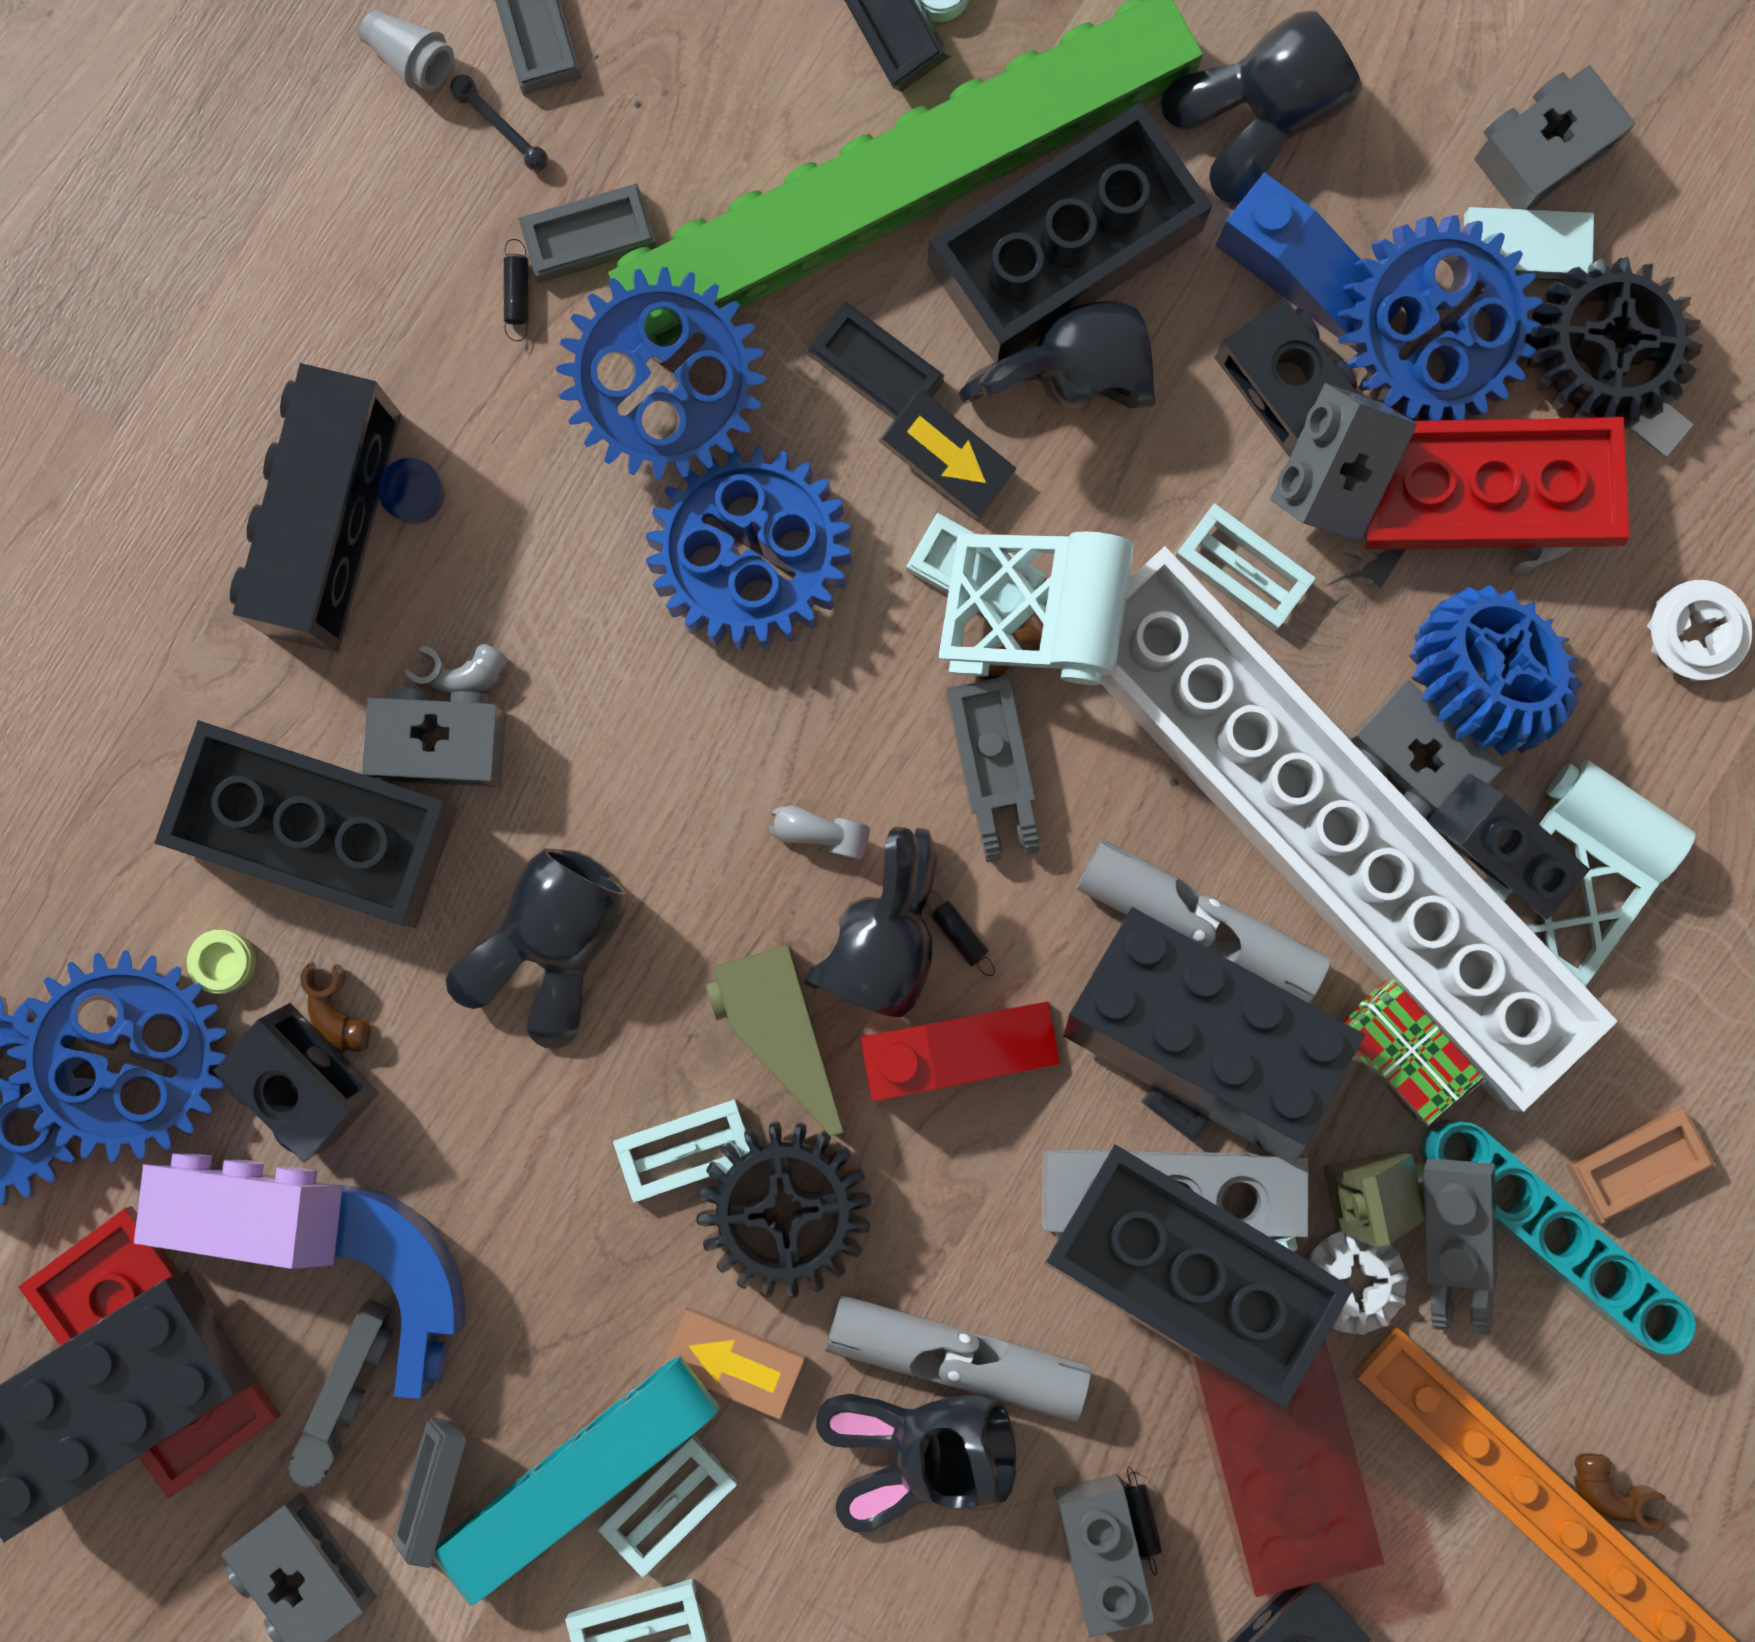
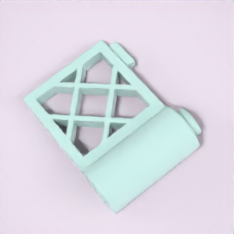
(1081, 611)
(1620, 832)

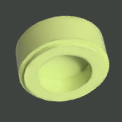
(221, 961)

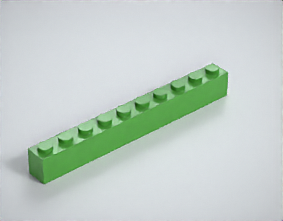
(923, 161)

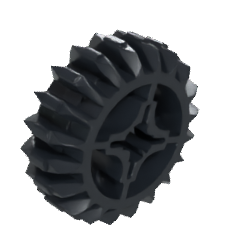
(1624, 297)
(813, 1205)

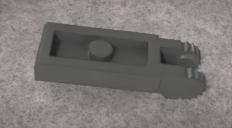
(993, 760)
(1461, 1238)
(339, 1396)

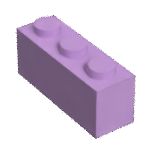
(239, 1211)

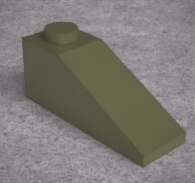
(773, 1020)
(1377, 1196)

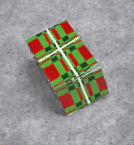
(1411, 1053)

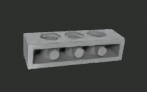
(1277, 1186)

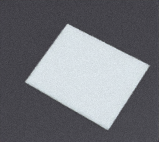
(1664, 430)

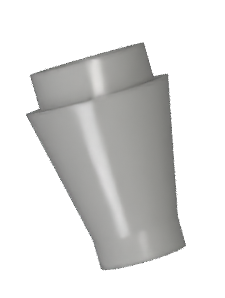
(408, 49)

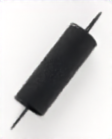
(515, 289)
(959, 933)
(1143, 1521)

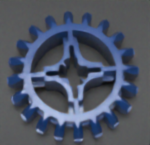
(1495, 670)

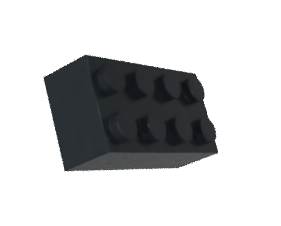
(1068, 232)
(315, 508)
(306, 824)
(1213, 1035)
(1199, 1277)
(111, 1398)

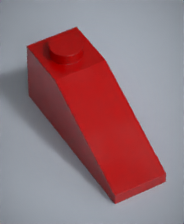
(959, 1051)

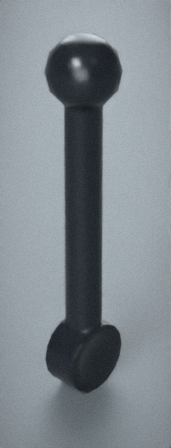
(465, 91)

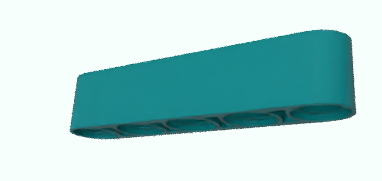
(1583, 1251)
(575, 1480)

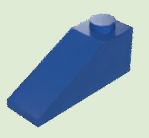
(1294, 253)

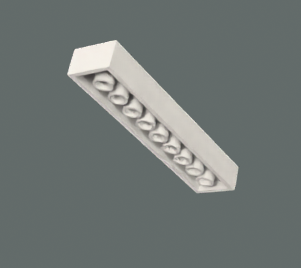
(1347, 837)

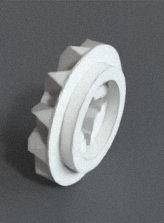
(1709, 603)
(1379, 1301)

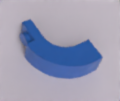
(417, 1268)

